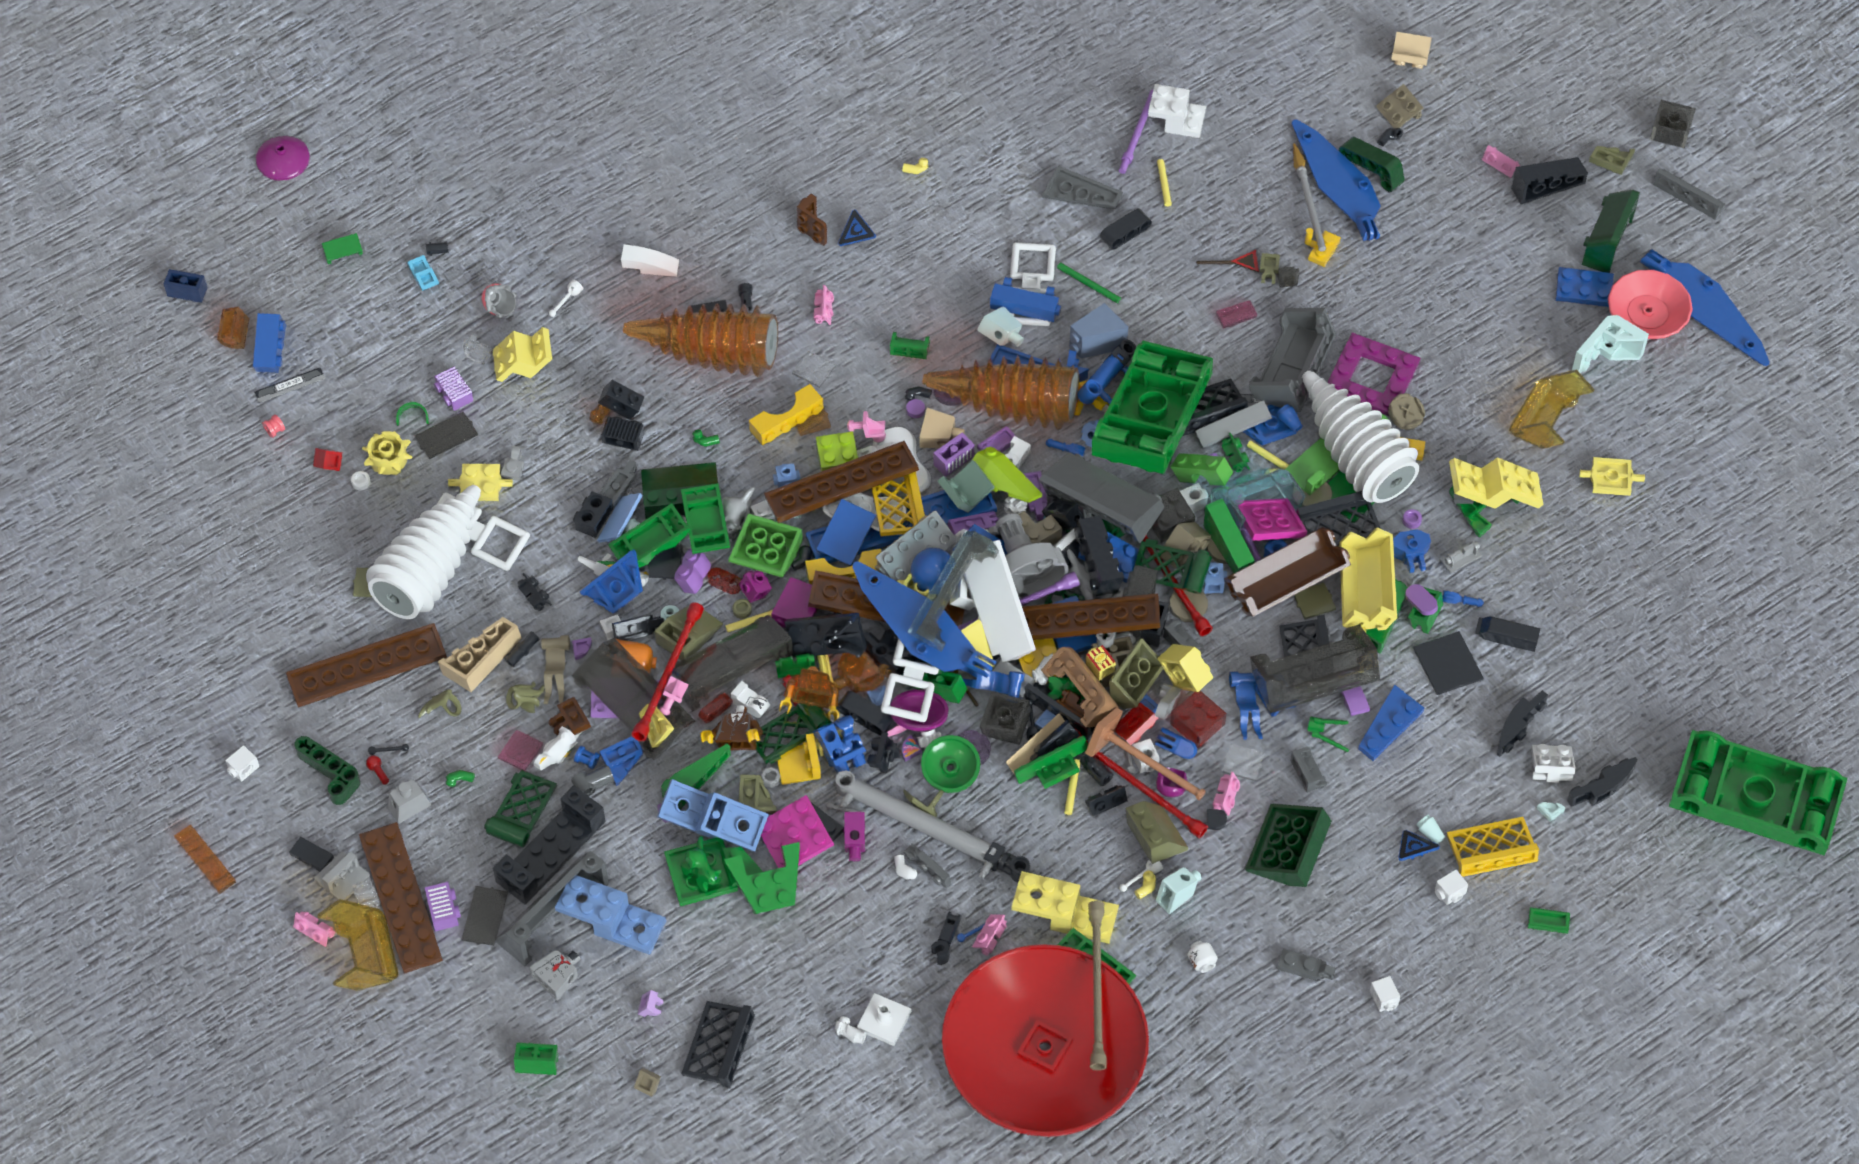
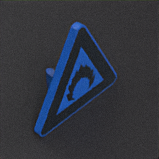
(856, 230)
(1415, 845)

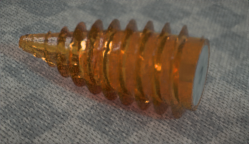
(714, 337)
(1015, 389)

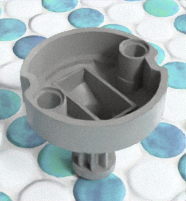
(1030, 564)

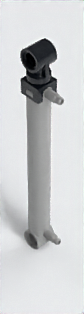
(991, 855)

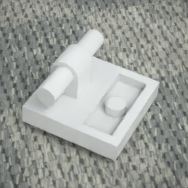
(1553, 763)

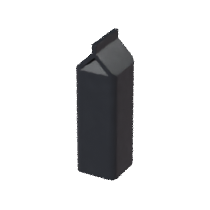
(1508, 633)

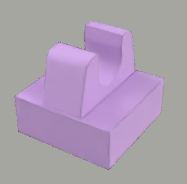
(648, 1003)

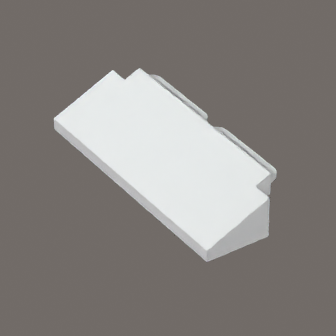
(999, 607)

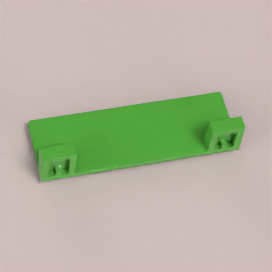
(1314, 467)

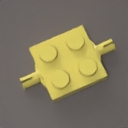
(484, 476)
(1611, 476)

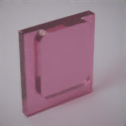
(520, 750)

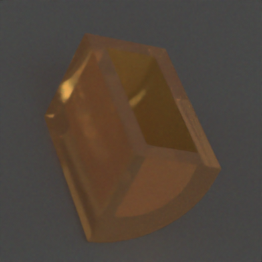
(233, 328)

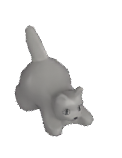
(735, 510)
(1082, 576)

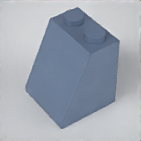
(1097, 333)

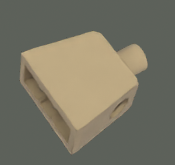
(937, 429)

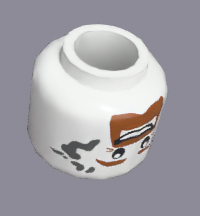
(1202, 956)

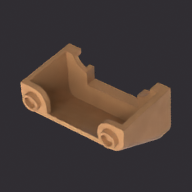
(1098, 701)

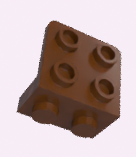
(808, 222)

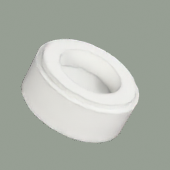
(360, 480)

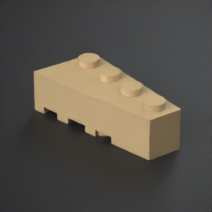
(481, 654)

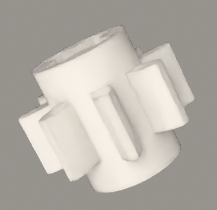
(1014, 506)
(927, 737)

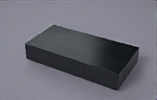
(311, 854)

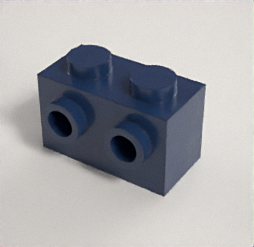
(185, 285)

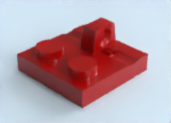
(1135, 723)

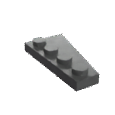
(1076, 188)

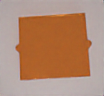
(814, 423)

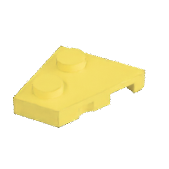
(659, 727)

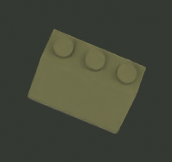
(1135, 676)
(1154, 831)

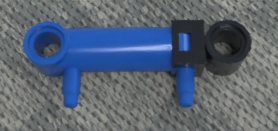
(1106, 373)

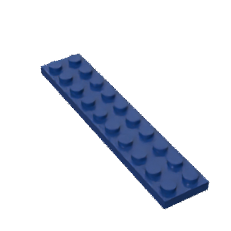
(933, 502)

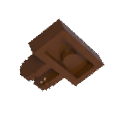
(573, 716)

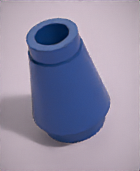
(1290, 418)

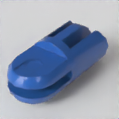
(1181, 746)

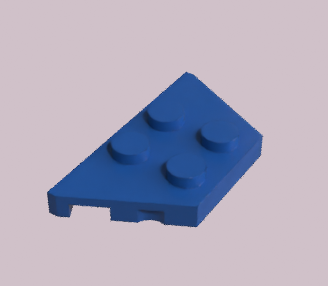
(1269, 430)
(617, 584)

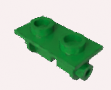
(1239, 459)
(786, 666)

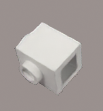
(1451, 887)

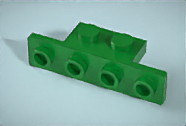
(1054, 765)

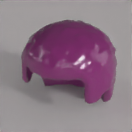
(1168, 787)

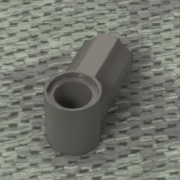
(593, 780)

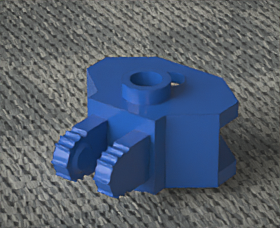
(1412, 549)

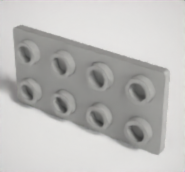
(928, 533)

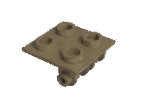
(1400, 107)

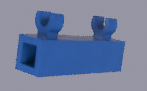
(1025, 302)

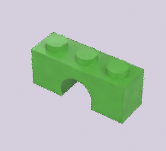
(1213, 468)

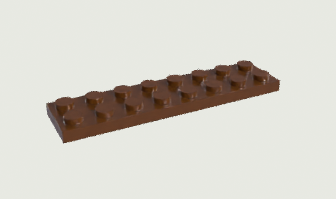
(841, 481)
(845, 596)
(1093, 616)
(366, 665)
(400, 897)

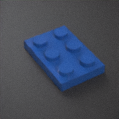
(1583, 286)
(1124, 553)

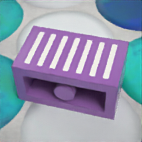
(953, 454)
(441, 906)

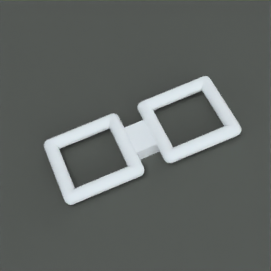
(1032, 281)
(480, 533)
(912, 676)

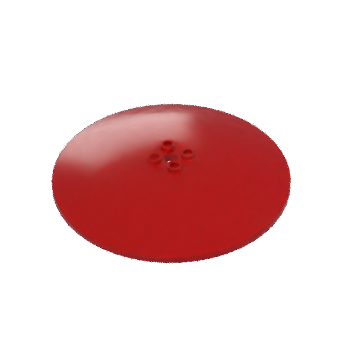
(1036, 999)

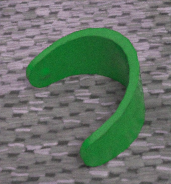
(410, 405)

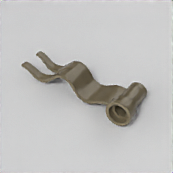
(555, 664)

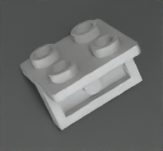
(341, 875)

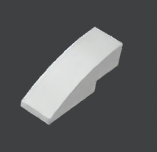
(649, 261)

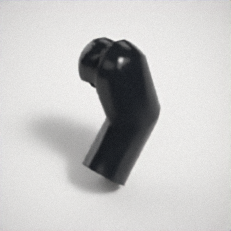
(1390, 134)
(918, 391)
(805, 555)

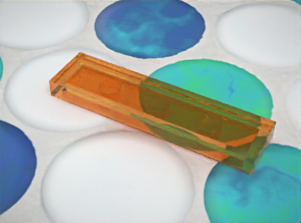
(205, 859)

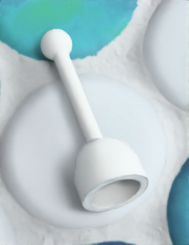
(573, 288)
(1155, 868)

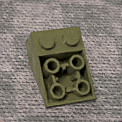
(670, 630)

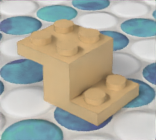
(1411, 49)

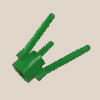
(1318, 725)

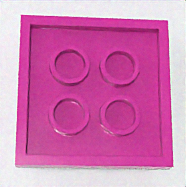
(1271, 519)
(796, 824)

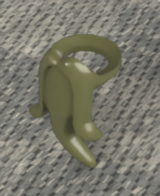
(522, 694)
(441, 700)
(930, 808)

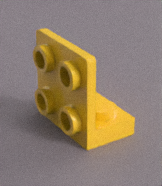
(800, 763)

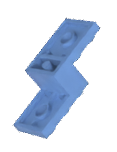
(712, 815)
(610, 914)

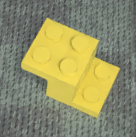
(522, 354)

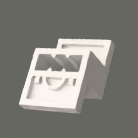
(1174, 106)

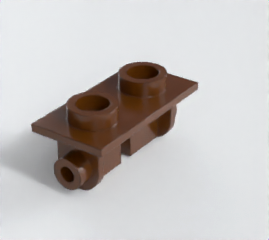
(1070, 701)

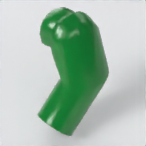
(704, 441)
(459, 775)

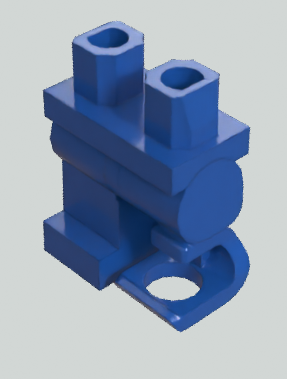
(838, 750)

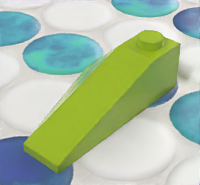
(1006, 475)

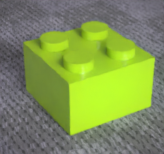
(835, 449)

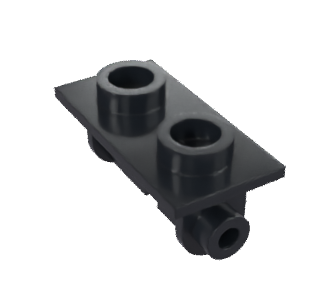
(539, 596)
(1111, 798)

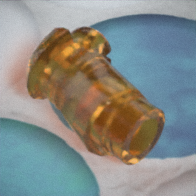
(598, 414)

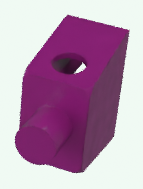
(854, 834)

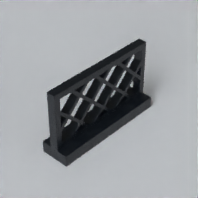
(1212, 414)
(1337, 505)
(1320, 631)
(735, 1043)

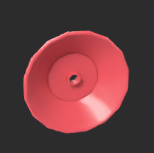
(1651, 291)

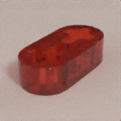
(723, 583)
(715, 708)

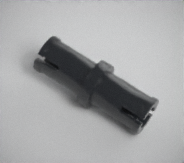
(522, 649)

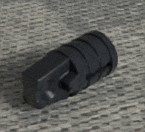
(1096, 769)

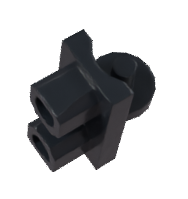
(886, 752)

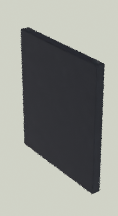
(1448, 663)

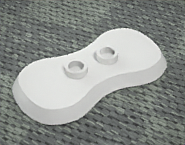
(898, 435)
(867, 503)

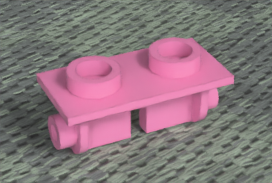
(1500, 161)
(823, 299)
(1229, 786)
(308, 925)
(993, 927)

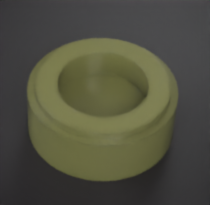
(742, 608)

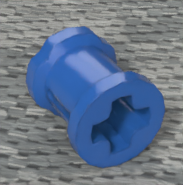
(586, 757)

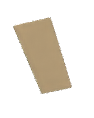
(1023, 755)

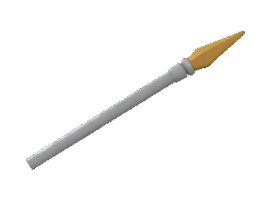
(1299, 165)

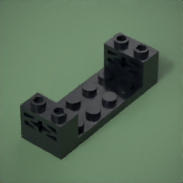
(551, 847)

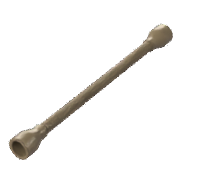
(1098, 1058)

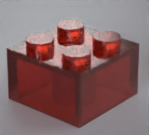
(1198, 718)

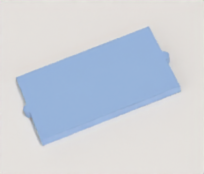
(619, 517)

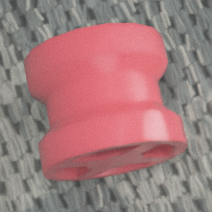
(273, 426)

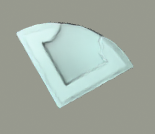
(1550, 810)

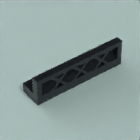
(1040, 697)

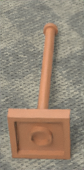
(1105, 733)

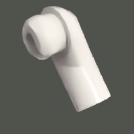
(903, 870)

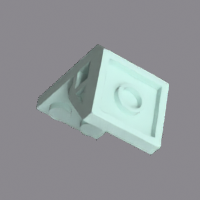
(1625, 340)

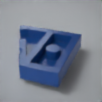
(622, 757)

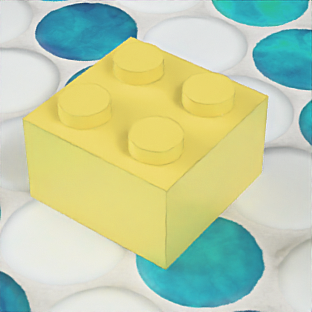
(1185, 667)

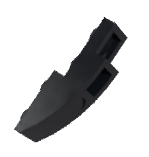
(1518, 721)
(1608, 783)

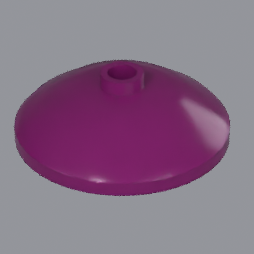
(282, 158)
(912, 701)

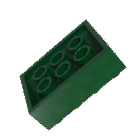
(664, 485)
(1289, 843)

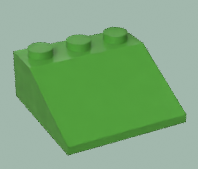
(766, 545)

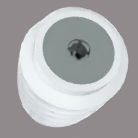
(1361, 442)
(423, 557)

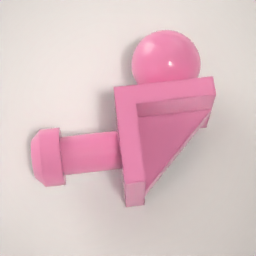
(871, 428)
(674, 691)

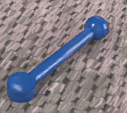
(961, 937)

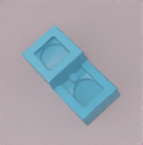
(422, 273)

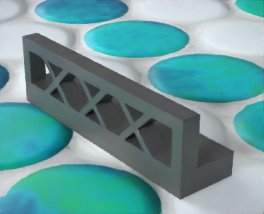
(1688, 193)

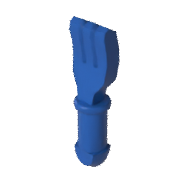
(1072, 448)
(1454, 598)

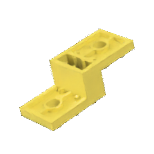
(1496, 483)
(1062, 905)

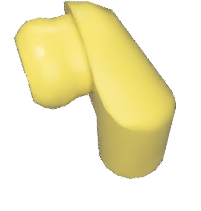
(916, 169)
(1149, 883)

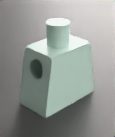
(1001, 327)
(1177, 889)

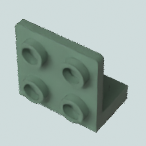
(967, 486)

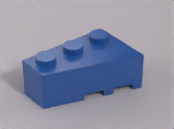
(269, 342)

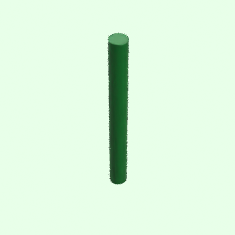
(1086, 281)

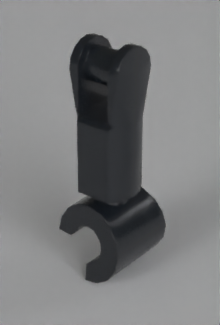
(942, 946)

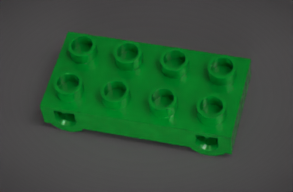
(1152, 407)
(1758, 792)

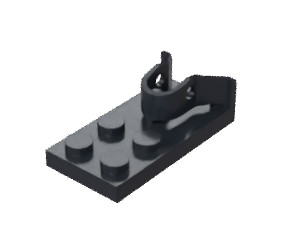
(827, 635)

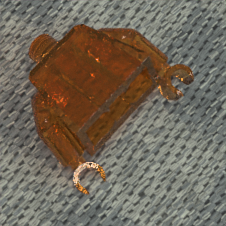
(859, 673)

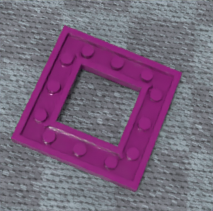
(1359, 346)

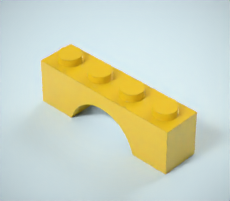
(769, 426)
(867, 558)

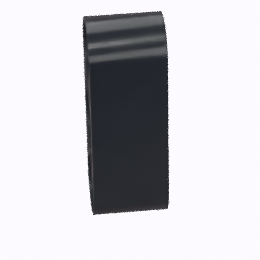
(1125, 228)
(864, 712)

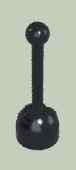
(1033, 729)

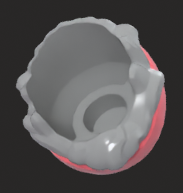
(499, 300)

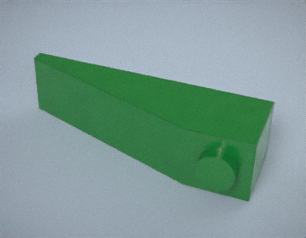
(947, 685)
(699, 772)

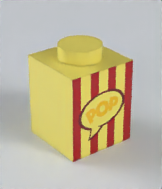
(1100, 662)

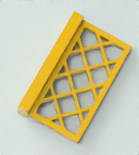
(914, 504)
(1497, 858)

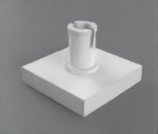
(884, 1019)

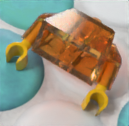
(812, 689)

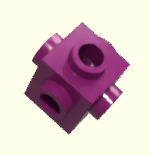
(755, 585)

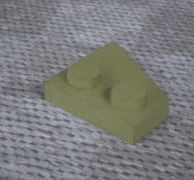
(1611, 158)
(754, 794)

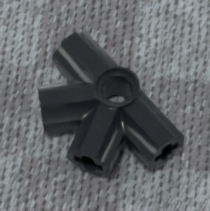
(883, 651)

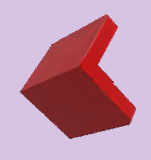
(327, 459)

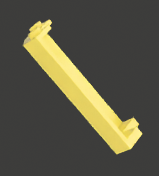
(1369, 581)

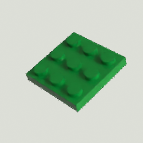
(686, 885)

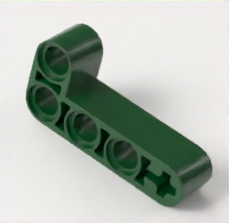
(1375, 160)
(309, 751)

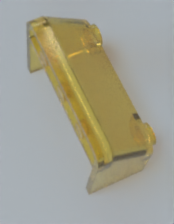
(1544, 405)
(368, 942)

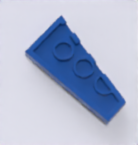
(1391, 721)

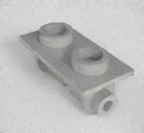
(1461, 556)

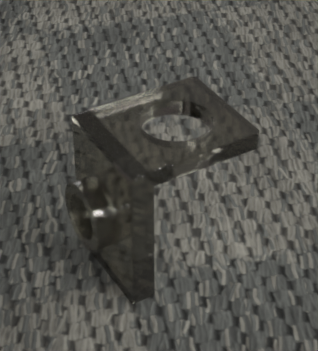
(1288, 277)

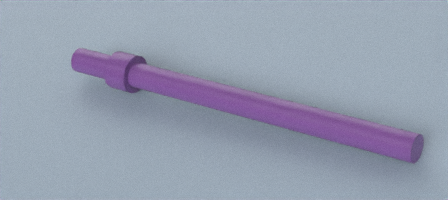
(1128, 155)

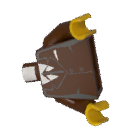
(736, 730)

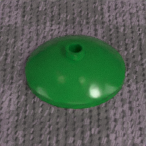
(955, 752)

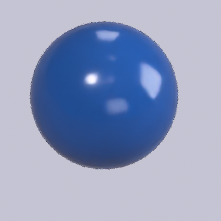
(928, 566)

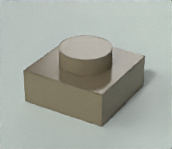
(647, 1082)

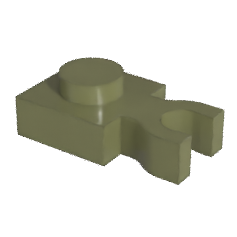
(1269, 266)

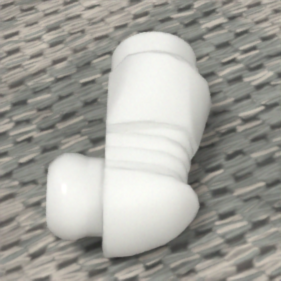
(1038, 675)
(851, 1033)

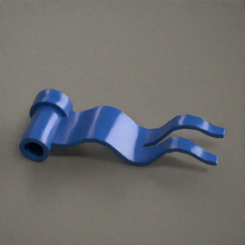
(997, 682)
(1246, 701)

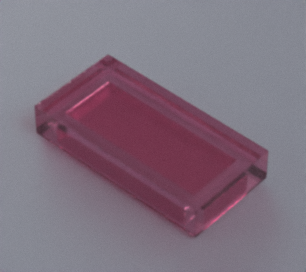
(1236, 314)

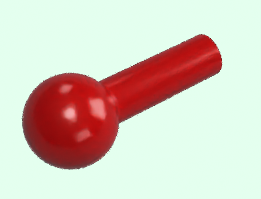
(374, 764)

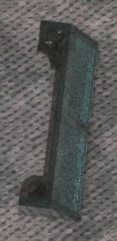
(970, 547)

